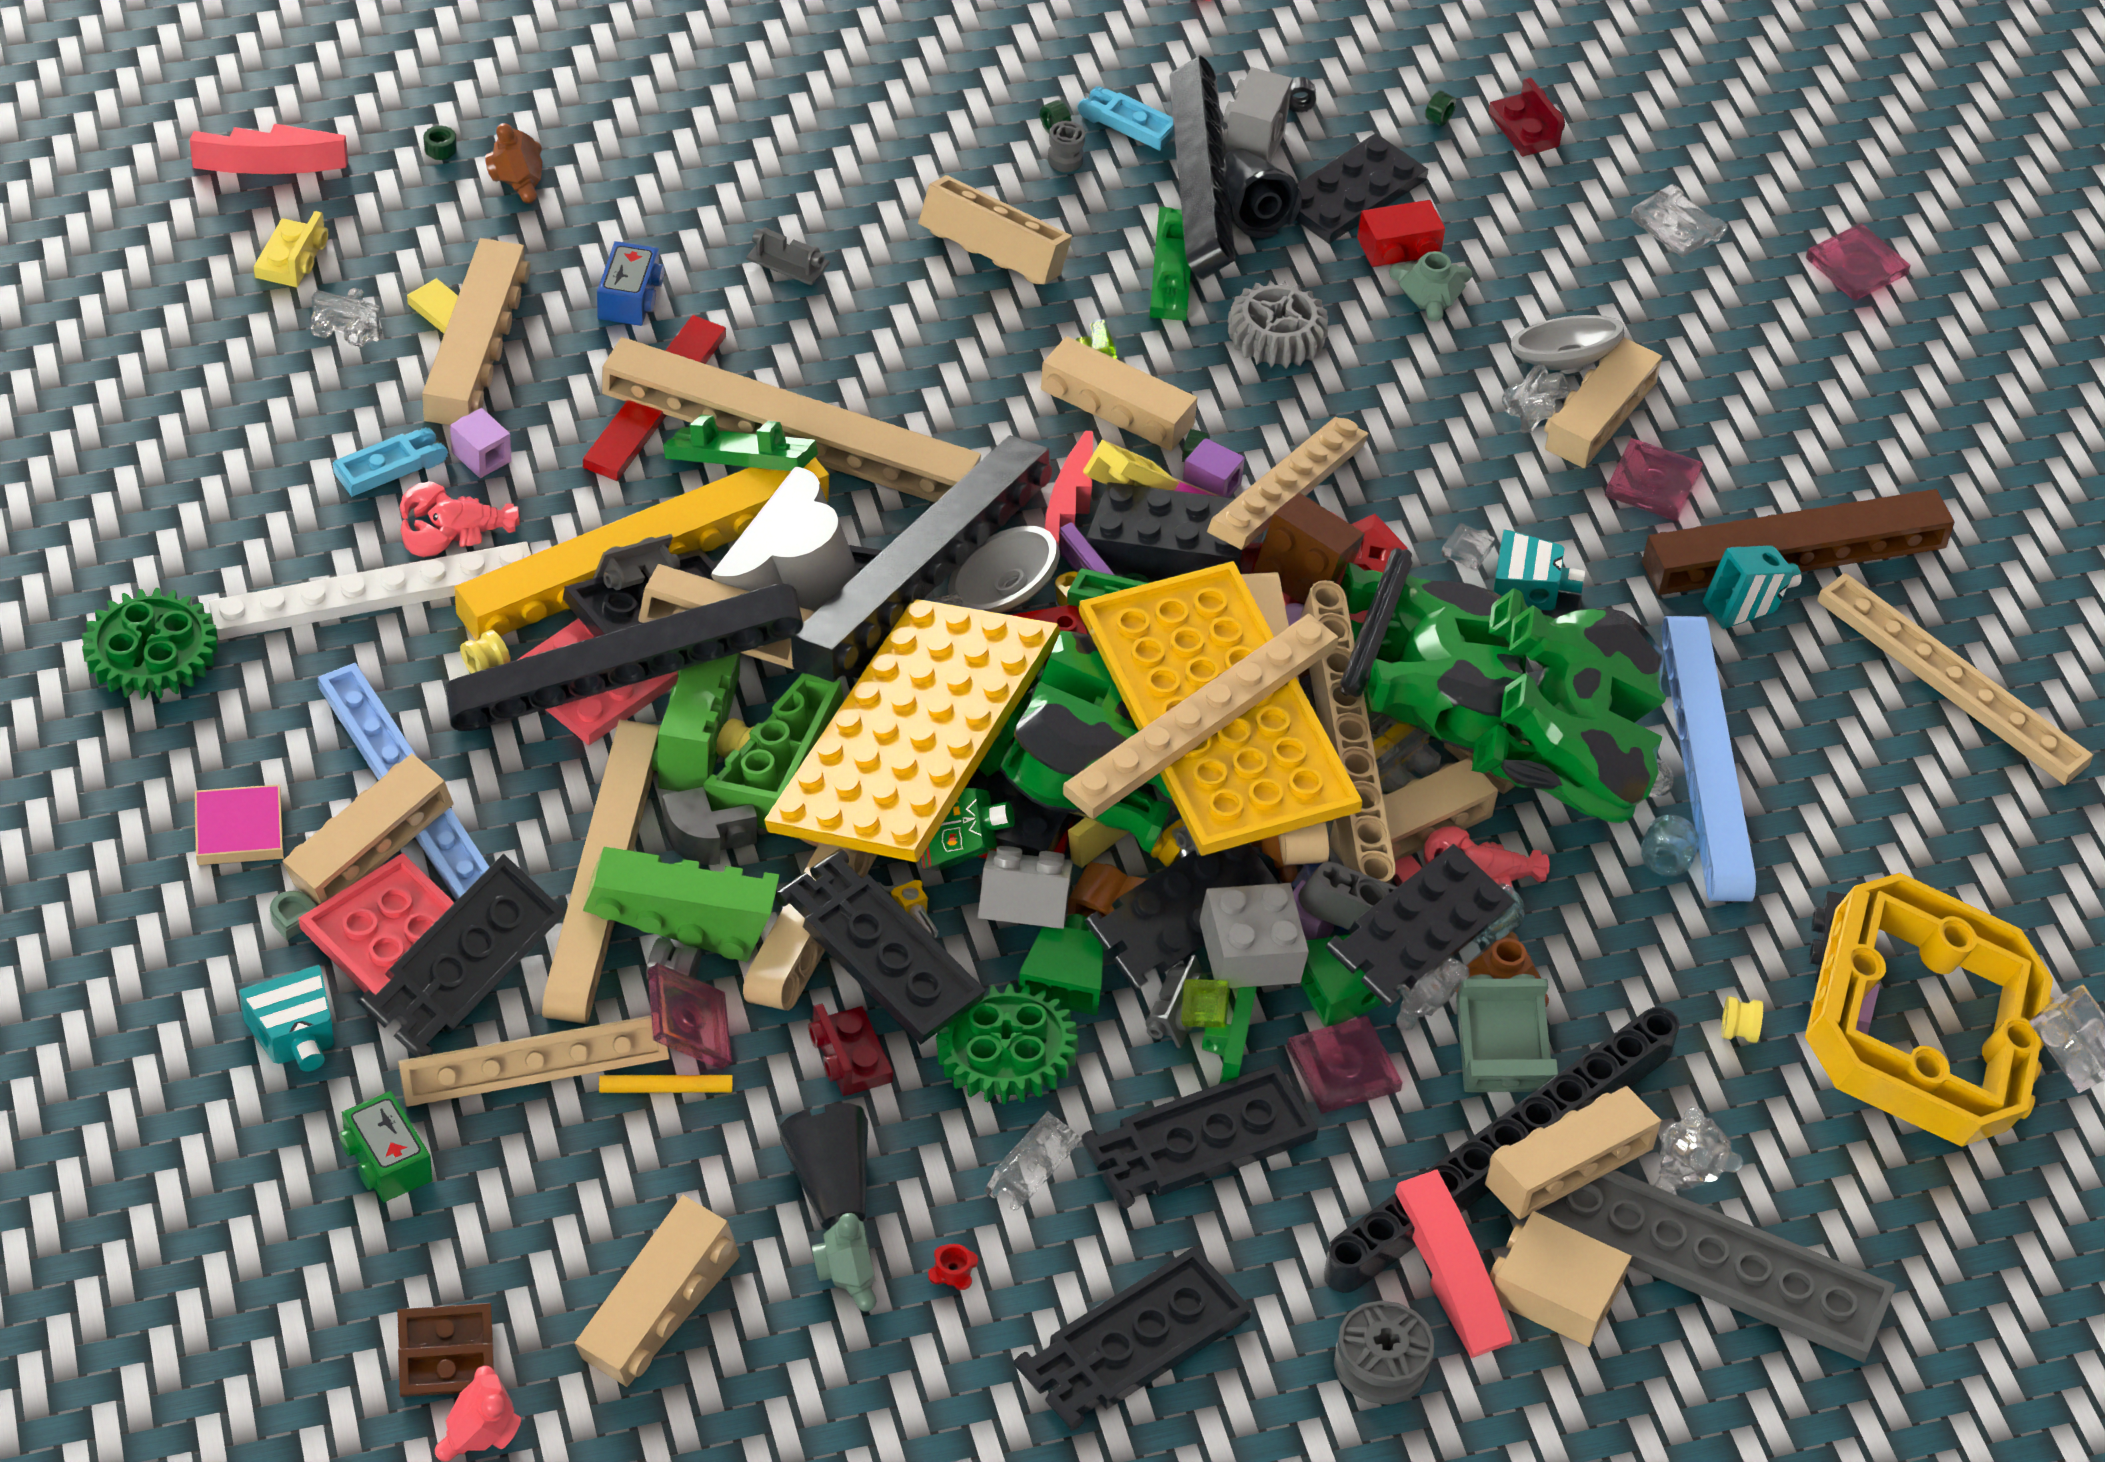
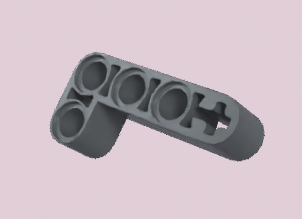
(1341, 894)

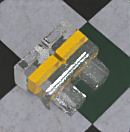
(1399, 750)

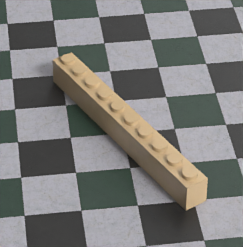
(743, 405)

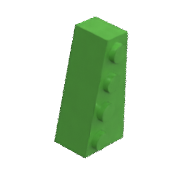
(692, 723)
(776, 748)
(682, 901)

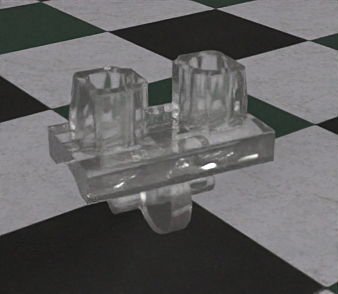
(345, 314)
(1535, 397)

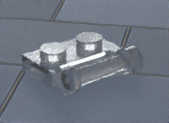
(1677, 221)

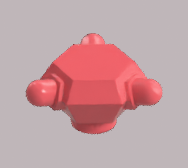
(479, 1417)

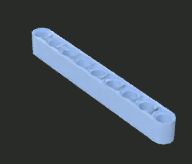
(1708, 759)

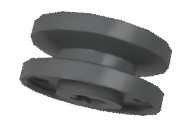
(1383, 1352)

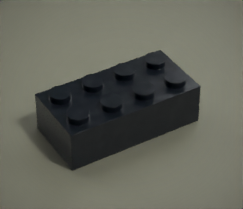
(1162, 532)

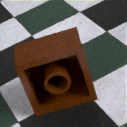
(1307, 546)

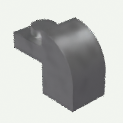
(699, 832)

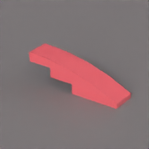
(278, 152)
(1071, 489)
(1455, 1262)

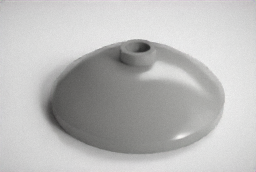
(1568, 341)
(1006, 569)

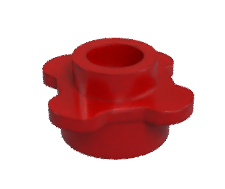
(956, 1256)

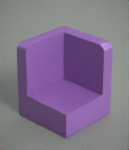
(1214, 468)

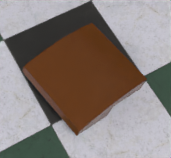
(443, 1347)

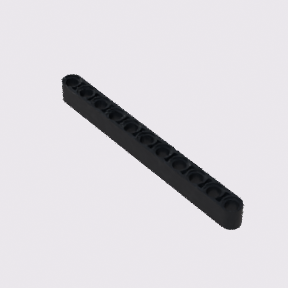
(1605, 1069)

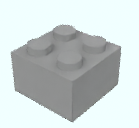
(1258, 113)
(1025, 887)
(1254, 935)

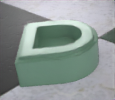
(287, 909)

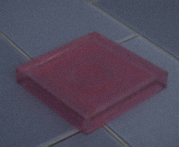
(1858, 261)
(1654, 479)
(689, 1016)
(1344, 1064)

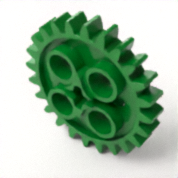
(150, 643)
(1009, 1045)

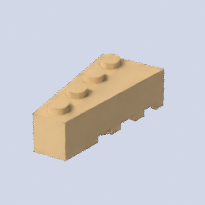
(658, 1291)

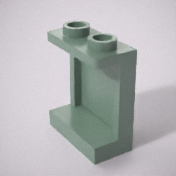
(1504, 1034)

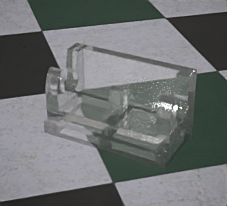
(1033, 1160)

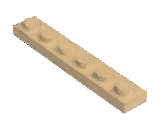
(529, 1061)

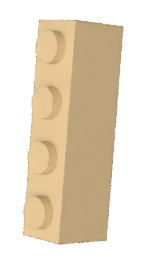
(994, 230)
(1118, 393)
(1602, 402)
(677, 591)
(1424, 805)
(369, 830)
(1572, 1152)

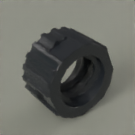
(1302, 104)

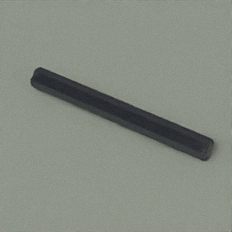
(1376, 622)

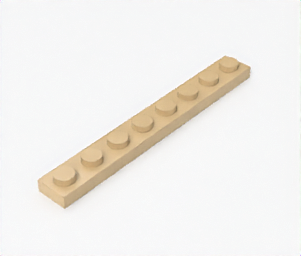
(1298, 472)
(1955, 678)
(1199, 716)

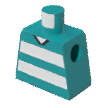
(1535, 570)
(1749, 584)
(290, 1017)

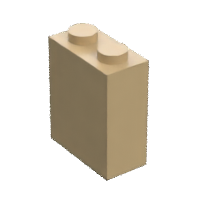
(1559, 1277)

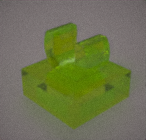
(1100, 339)
(1205, 1003)

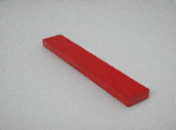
(637, 422)

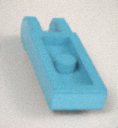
(1128, 117)
(389, 460)

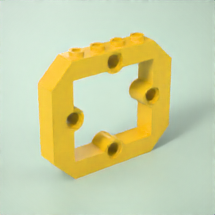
(1920, 1083)

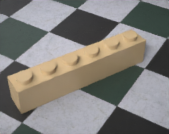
(475, 331)

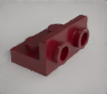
(1529, 119)
(850, 1049)

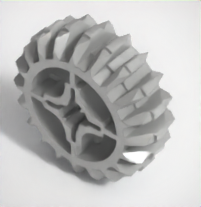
(1278, 324)

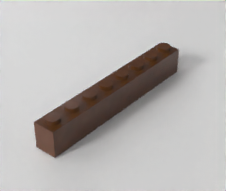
(1805, 537)

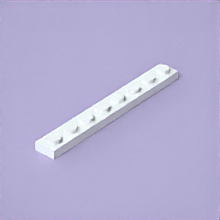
(356, 592)

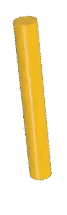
(665, 1083)

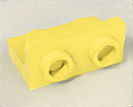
(292, 250)
(1122, 466)

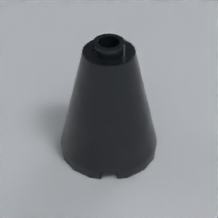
(1260, 194)
(830, 1159)

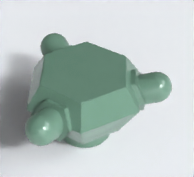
(1432, 282)
(847, 1260)

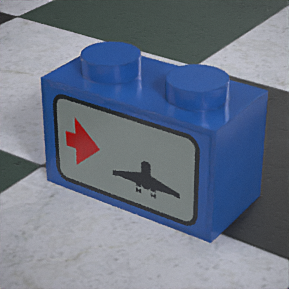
(629, 283)

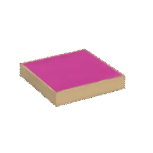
(238, 824)

